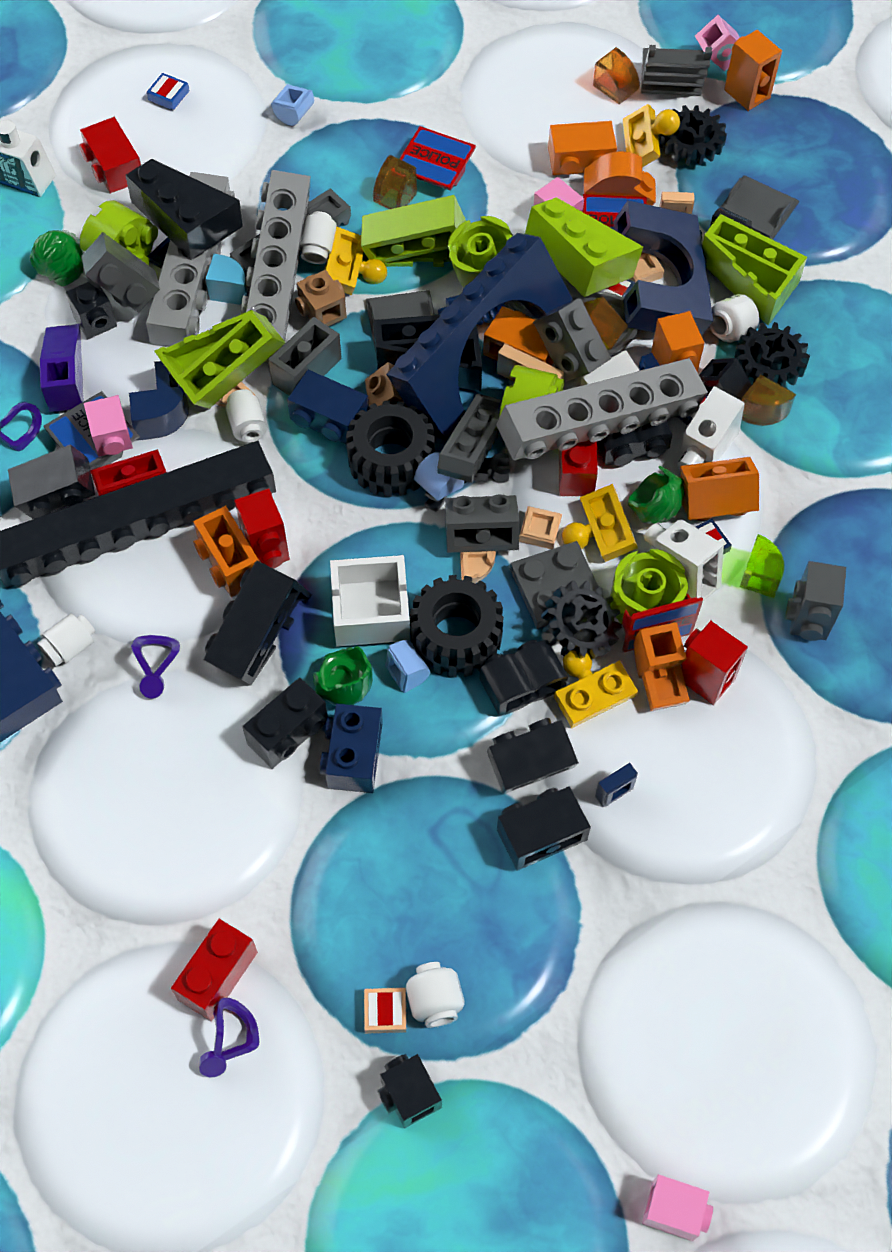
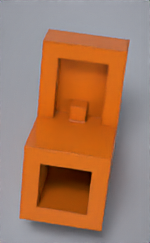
(619, 175)
(658, 663)

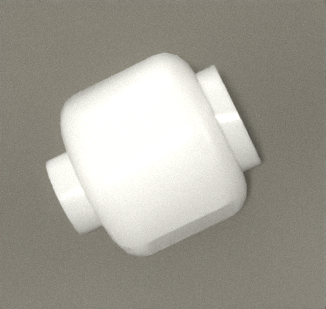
(734, 317)
(435, 995)

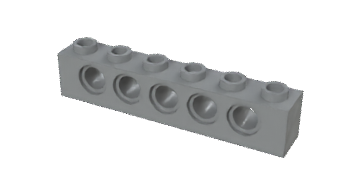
(287, 192)
(182, 285)
(601, 409)

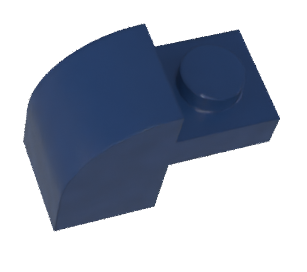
(159, 410)

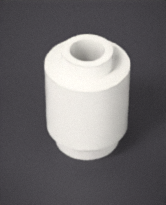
(317, 237)
(245, 416)
(66, 639)

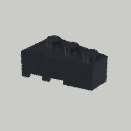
(183, 207)
(398, 335)
(254, 622)

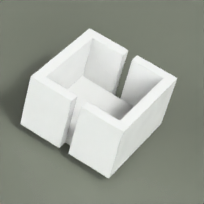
(371, 600)

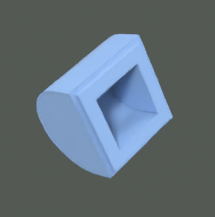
(292, 104)
(434, 483)
(406, 665)

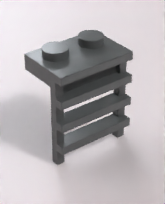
(674, 70)

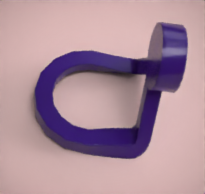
(28, 437)
(152, 683)
(214, 1062)

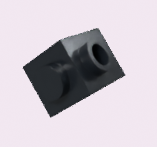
(91, 309)
(408, 1090)

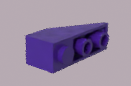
(61, 367)

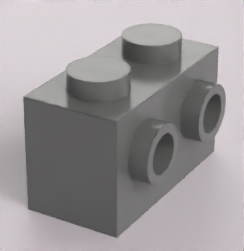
(120, 273)
(572, 340)
(311, 348)
(482, 523)
(816, 601)

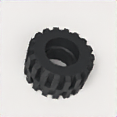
(383, 426)
(449, 600)

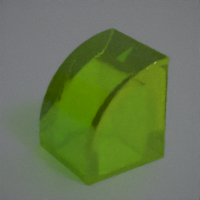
(763, 568)

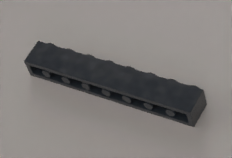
(131, 514)

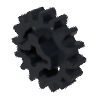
(697, 136)
(772, 354)
(573, 604)

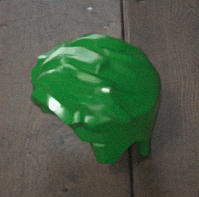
(58, 256)
(658, 497)
(344, 677)

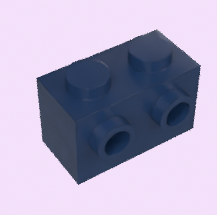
(325, 405)
(353, 748)

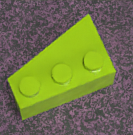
(412, 232)
(582, 247)
(752, 265)
(221, 357)

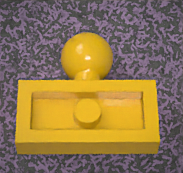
(643, 128)
(346, 262)
(606, 524)
(592, 692)

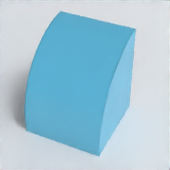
(226, 280)

